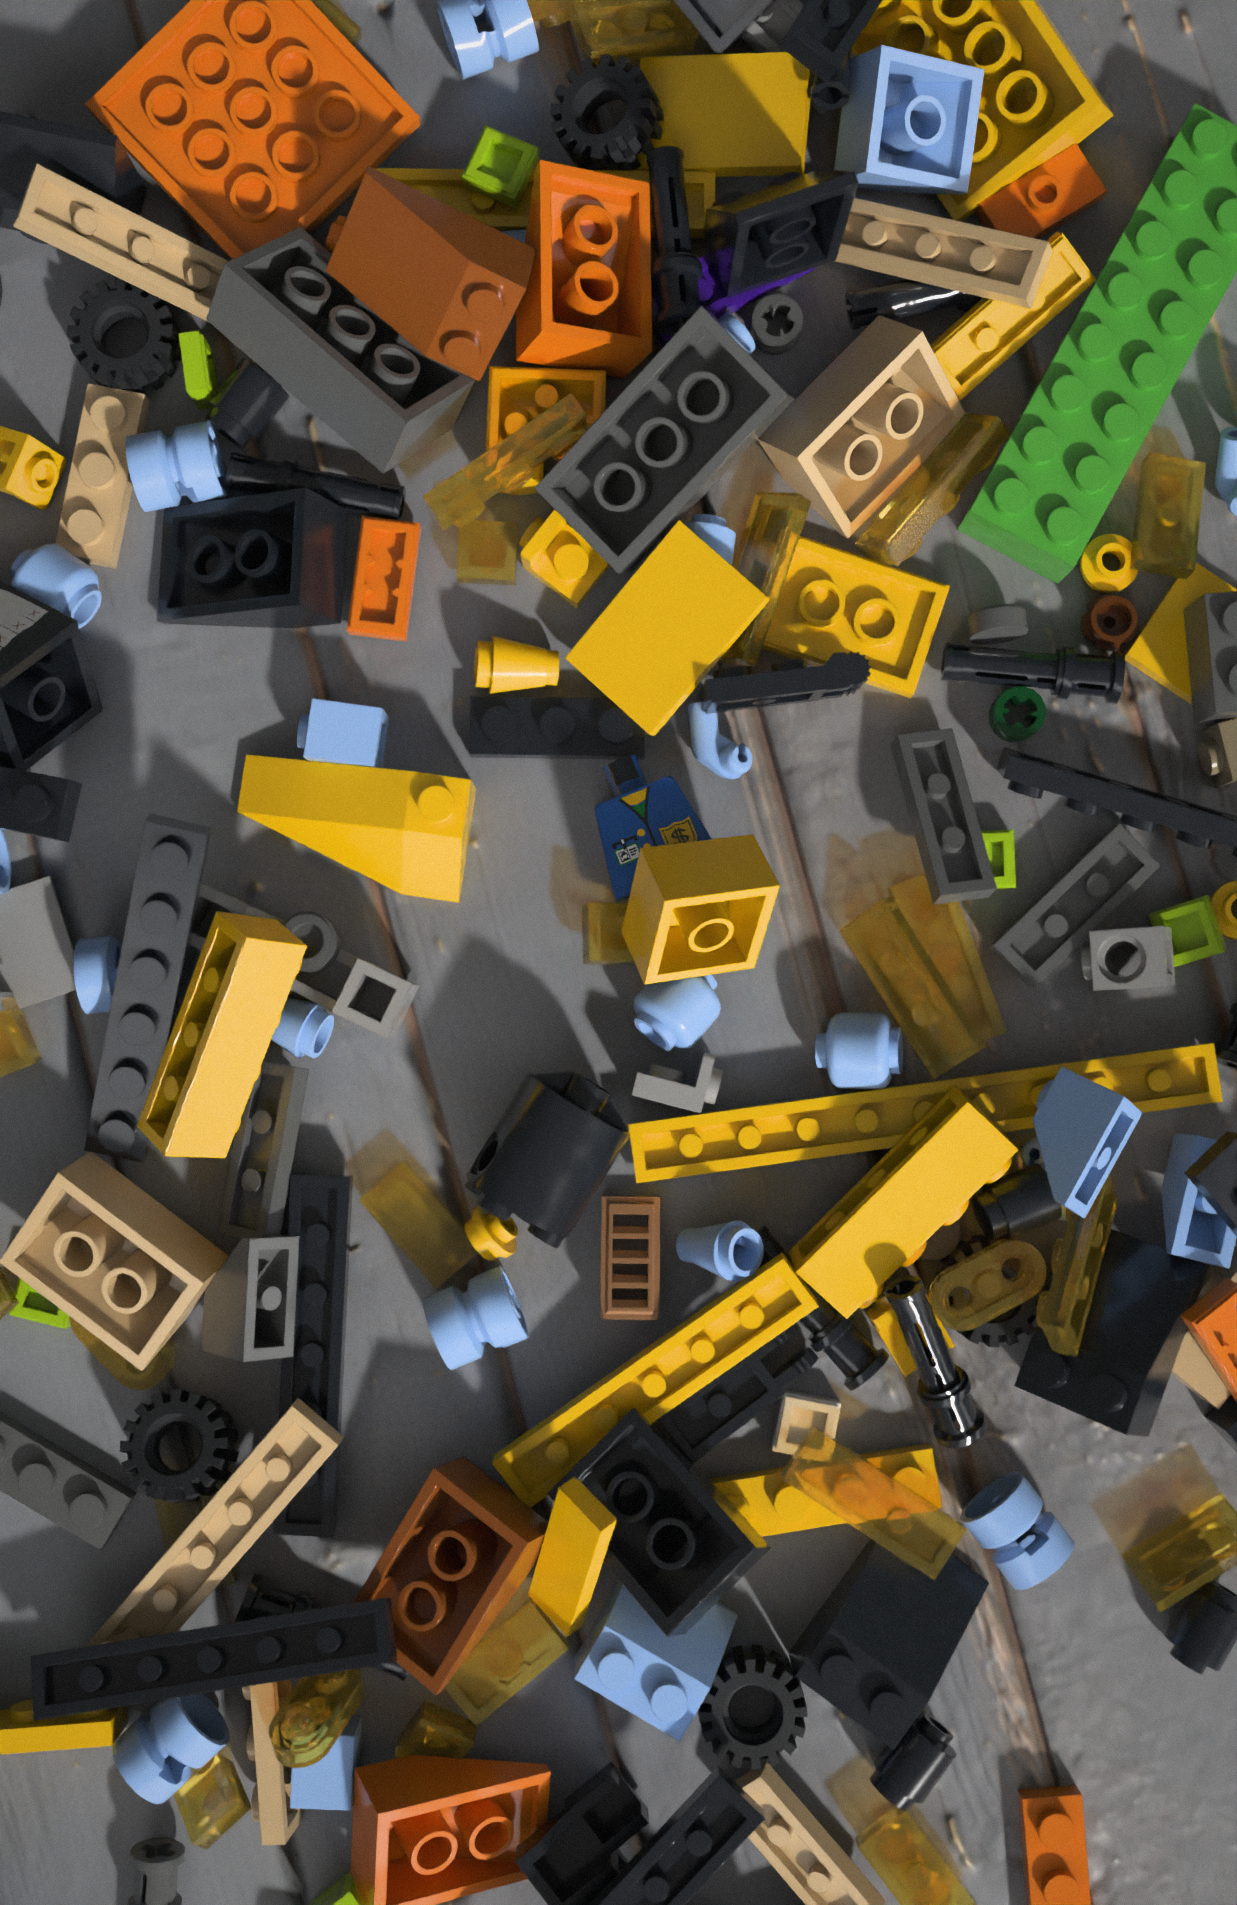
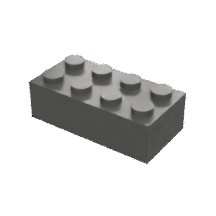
(335, 351)
(664, 442)

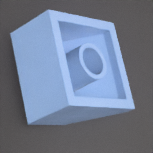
(909, 122)
(647, 1671)

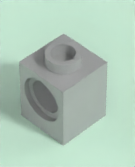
(1155, 951)

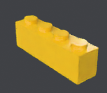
(221, 1036)
(902, 1203)

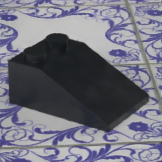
(779, 228)
(253, 561)
(1126, 1340)
(674, 1532)
(886, 1638)

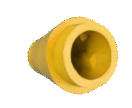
(513, 665)

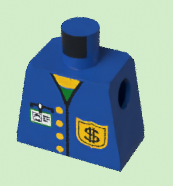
(641, 818)

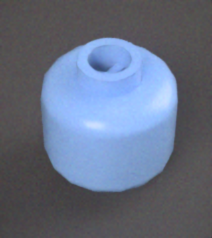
(58, 581)
(676, 1011)
(860, 1050)

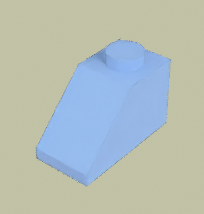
(1081, 1136)
(1190, 1222)

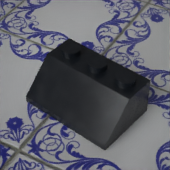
(75, 153)

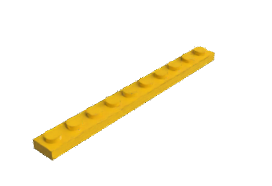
(884, 1116)

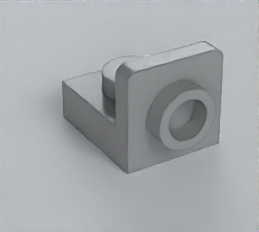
(667, 1085)

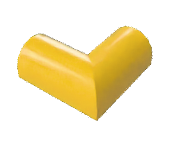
(524, 393)

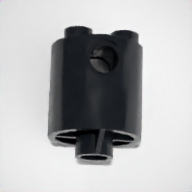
(549, 1153)

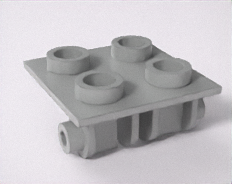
(33, 946)

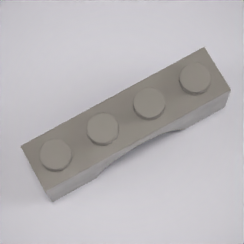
(346, 988)

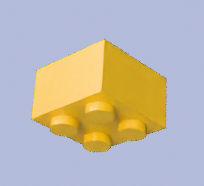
(699, 908)

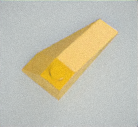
(378, 821)

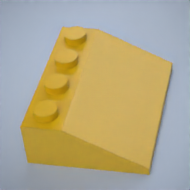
(1032, 86)

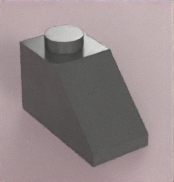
(253, 1301)

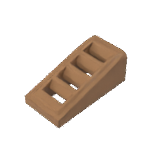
(630, 1308)

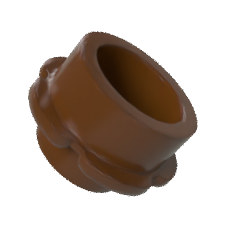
(1113, 607)

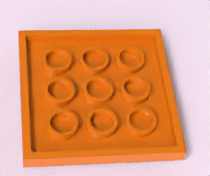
(253, 117)

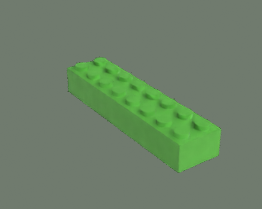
(1117, 357)

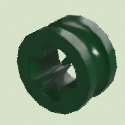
(1016, 697)

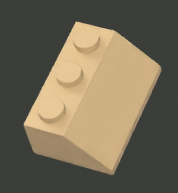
(864, 424)
(113, 1259)

